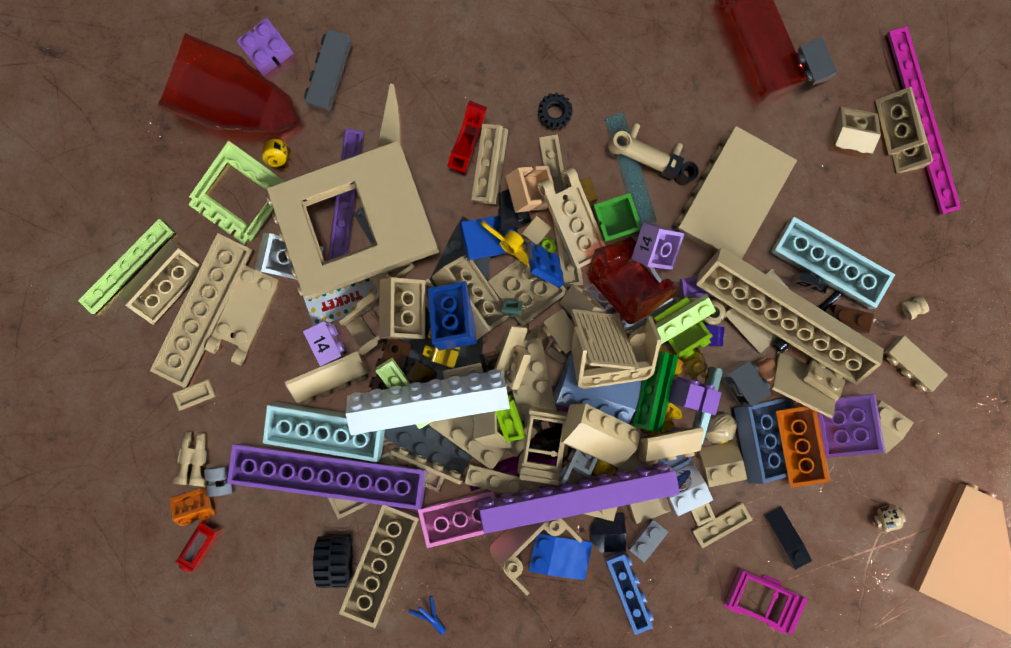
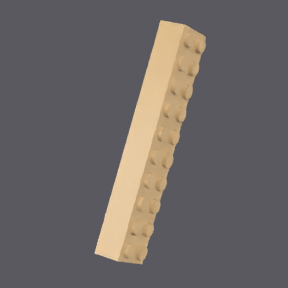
(790, 316)

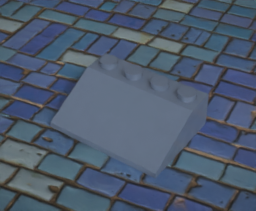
(615, 399)
(762, 440)

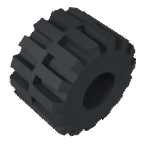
(332, 562)

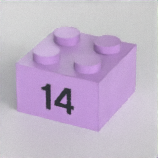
(657, 246)
(324, 343)

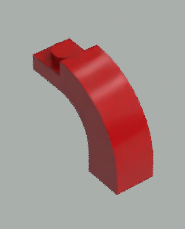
(468, 137)

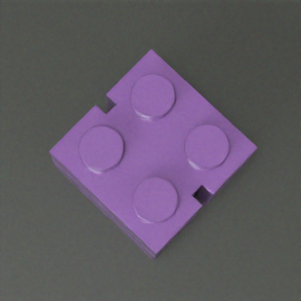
(264, 45)
(695, 395)

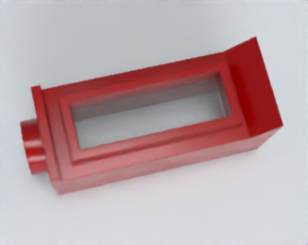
(196, 547)

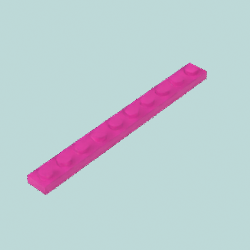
(912, 77)

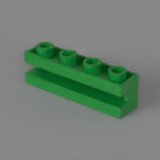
(656, 394)

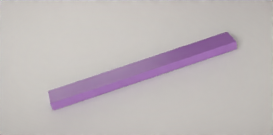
(345, 202)

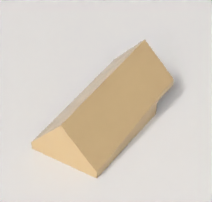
(904, 131)

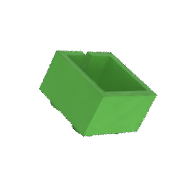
(617, 218)

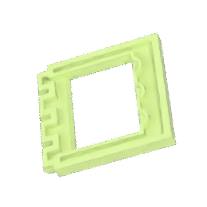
(214, 211)

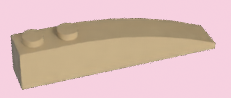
(391, 122)

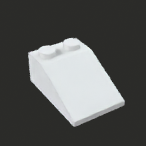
(272, 257)

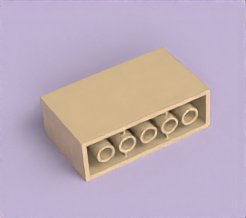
(734, 193)

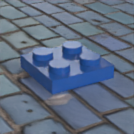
(545, 264)

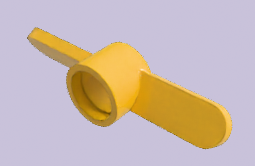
(510, 243)

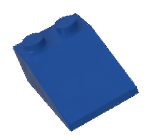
(451, 316)
(560, 556)

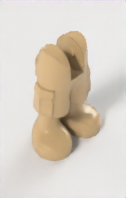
(191, 455)

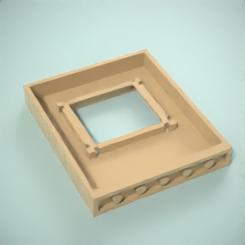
(389, 204)

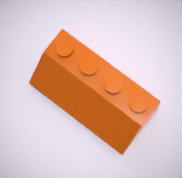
(803, 446)

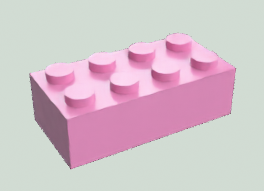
(452, 519)

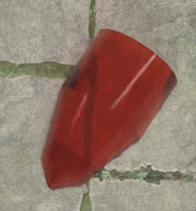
(224, 91)

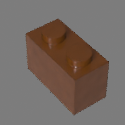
(855, 319)

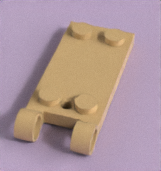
(573, 218)
(243, 312)

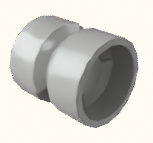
(217, 474)

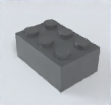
(746, 383)

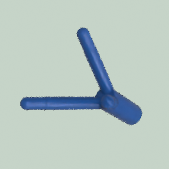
(432, 619)

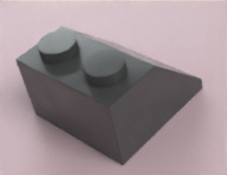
(816, 61)

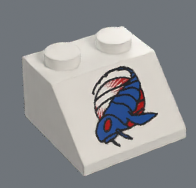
(692, 490)

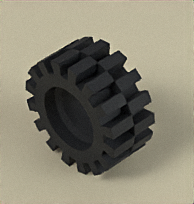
(559, 100)

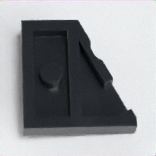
(508, 217)
(808, 280)

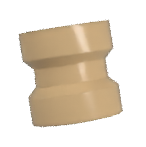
(915, 307)

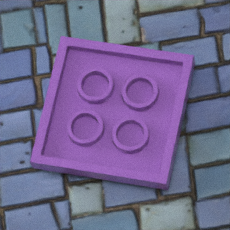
(853, 428)

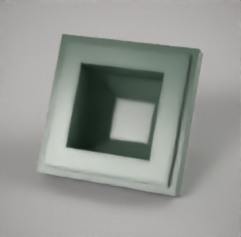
(512, 307)

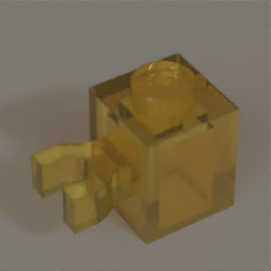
(695, 364)

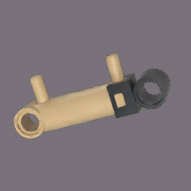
(668, 165)

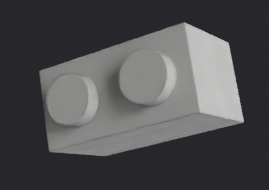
(647, 539)

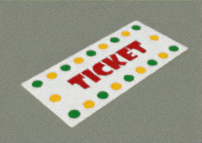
(339, 302)

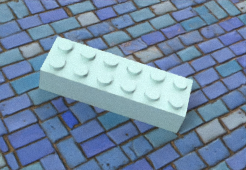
(832, 263)
(319, 432)

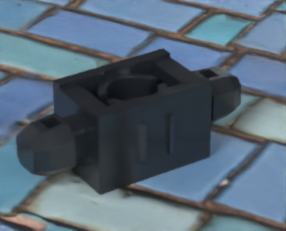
(549, 440)

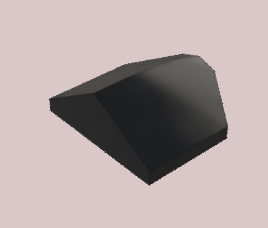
(609, 535)

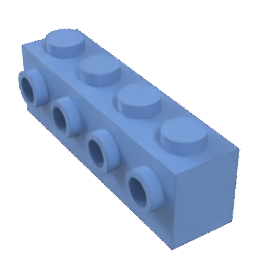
(631, 598)

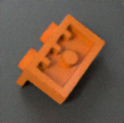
(191, 507)

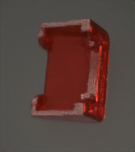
(627, 282)

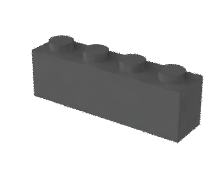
(328, 70)

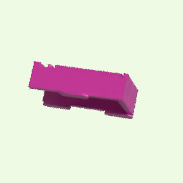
(790, 612)

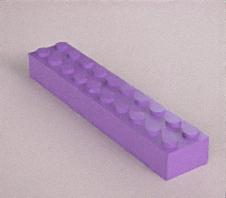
(327, 476)
(577, 497)

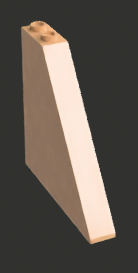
(971, 559)

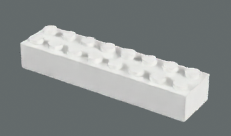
(426, 401)

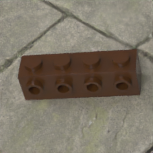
(393, 349)

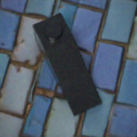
(788, 538)

